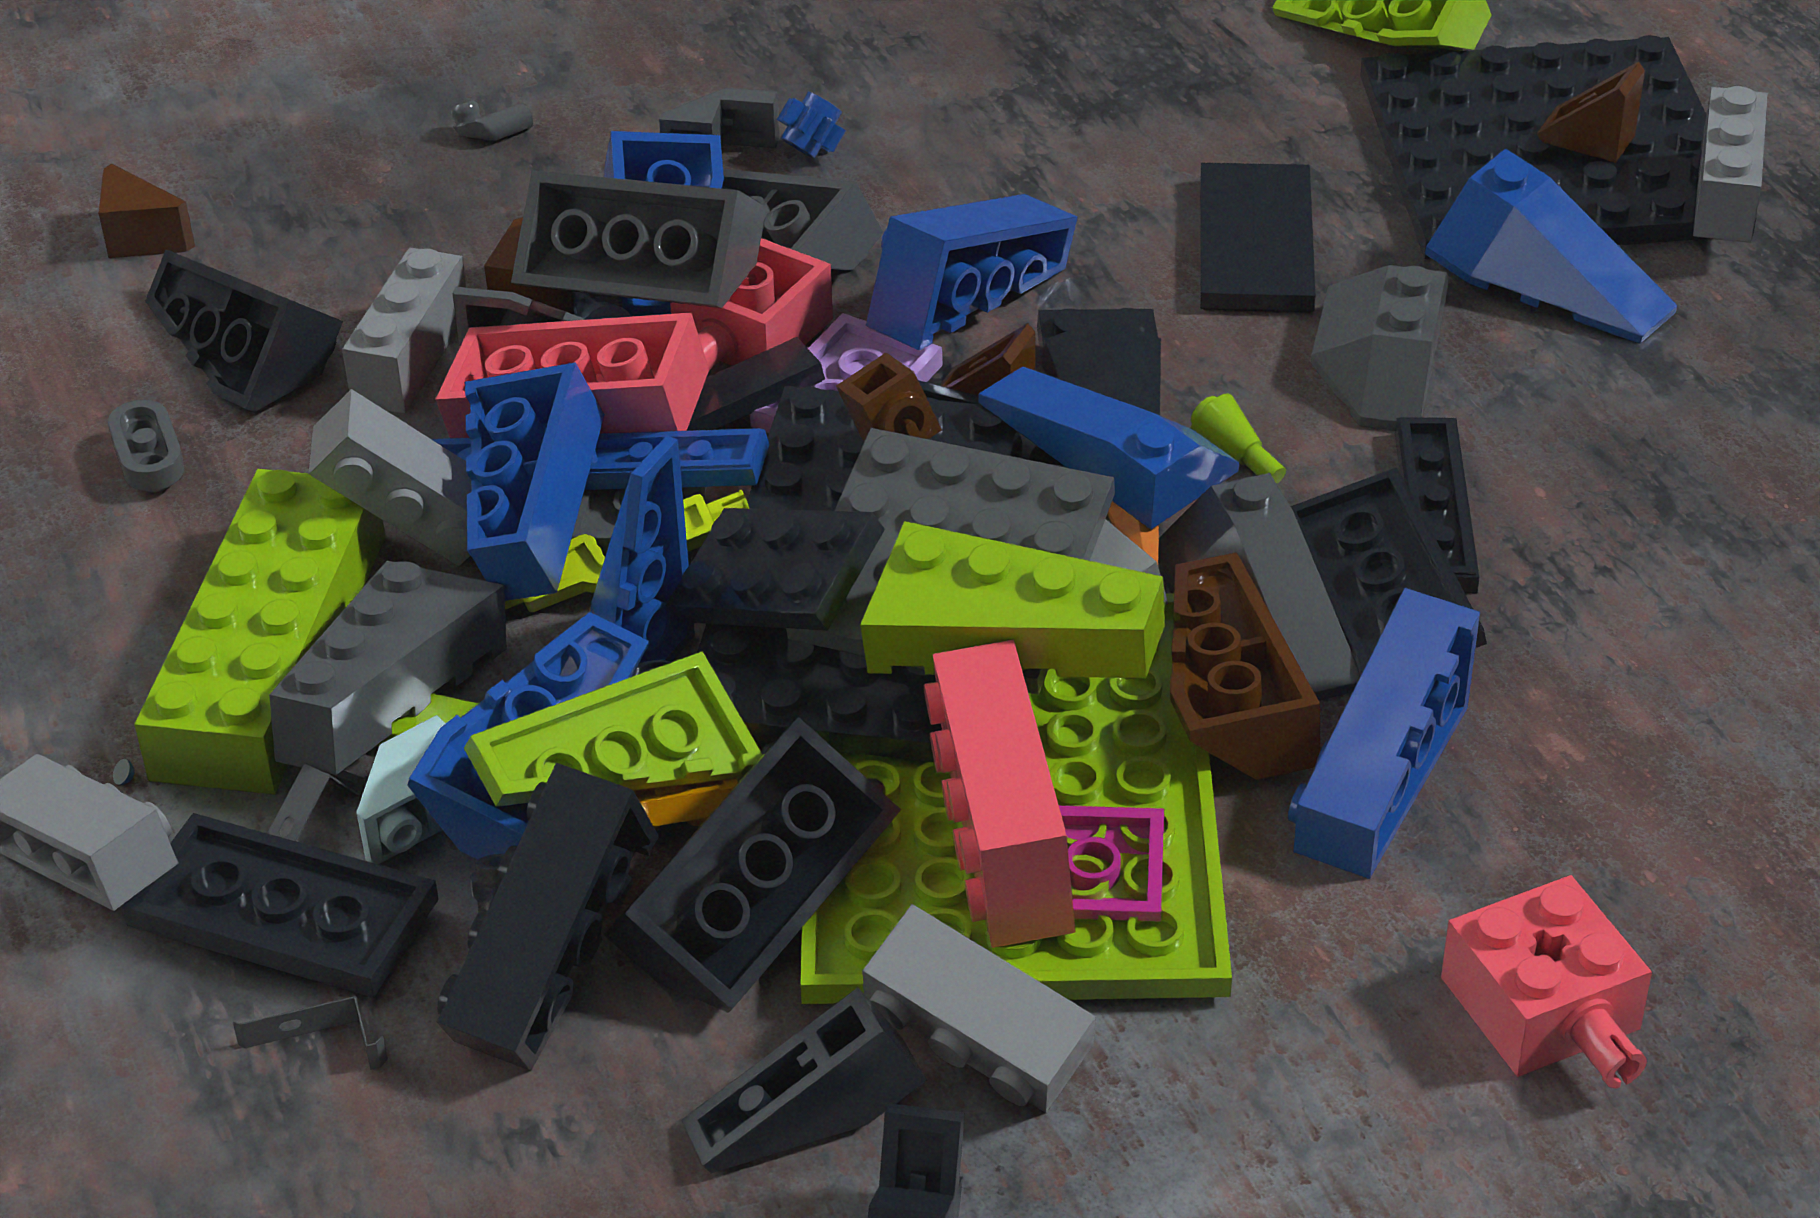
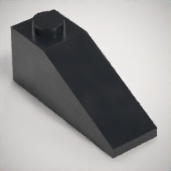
(811, 1087)

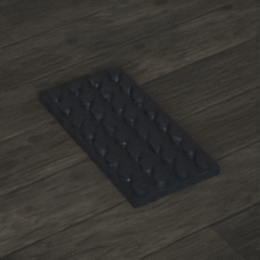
(830, 689)

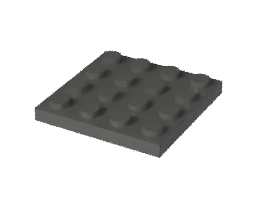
(965, 494)

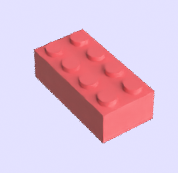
(637, 367)
(1000, 795)

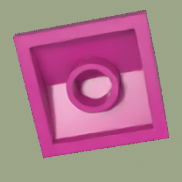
(1082, 824)

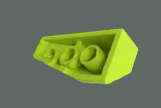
(1399, 23)

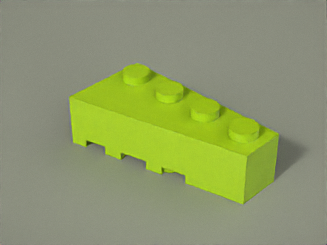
(975, 591)

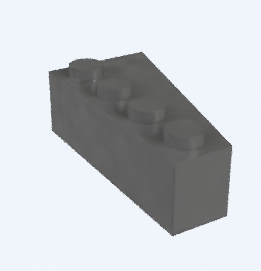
(383, 662)

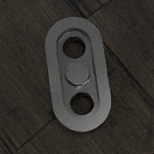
(146, 445)

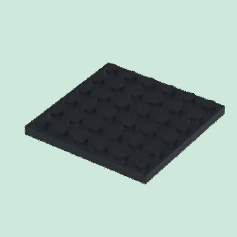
(1460, 109)

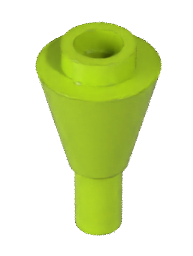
(1227, 427)

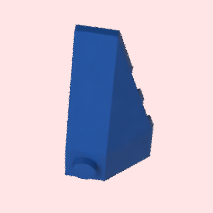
(663, 159)
(1532, 238)
(1152, 459)
(648, 556)
(445, 781)

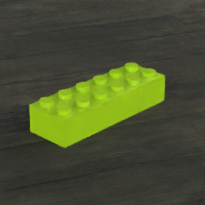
(268, 596)

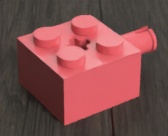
(776, 302)
(1550, 981)

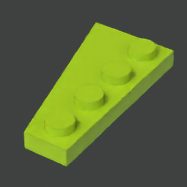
(637, 733)

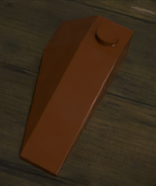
(1236, 674)

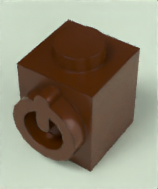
(888, 399)

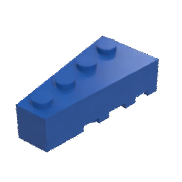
(963, 260)
(528, 473)
(1388, 735)

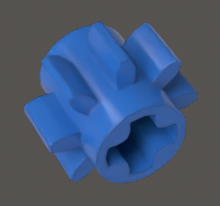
(811, 125)

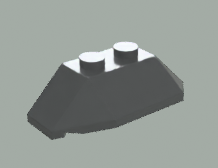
(1381, 341)

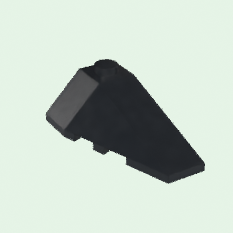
(239, 333)

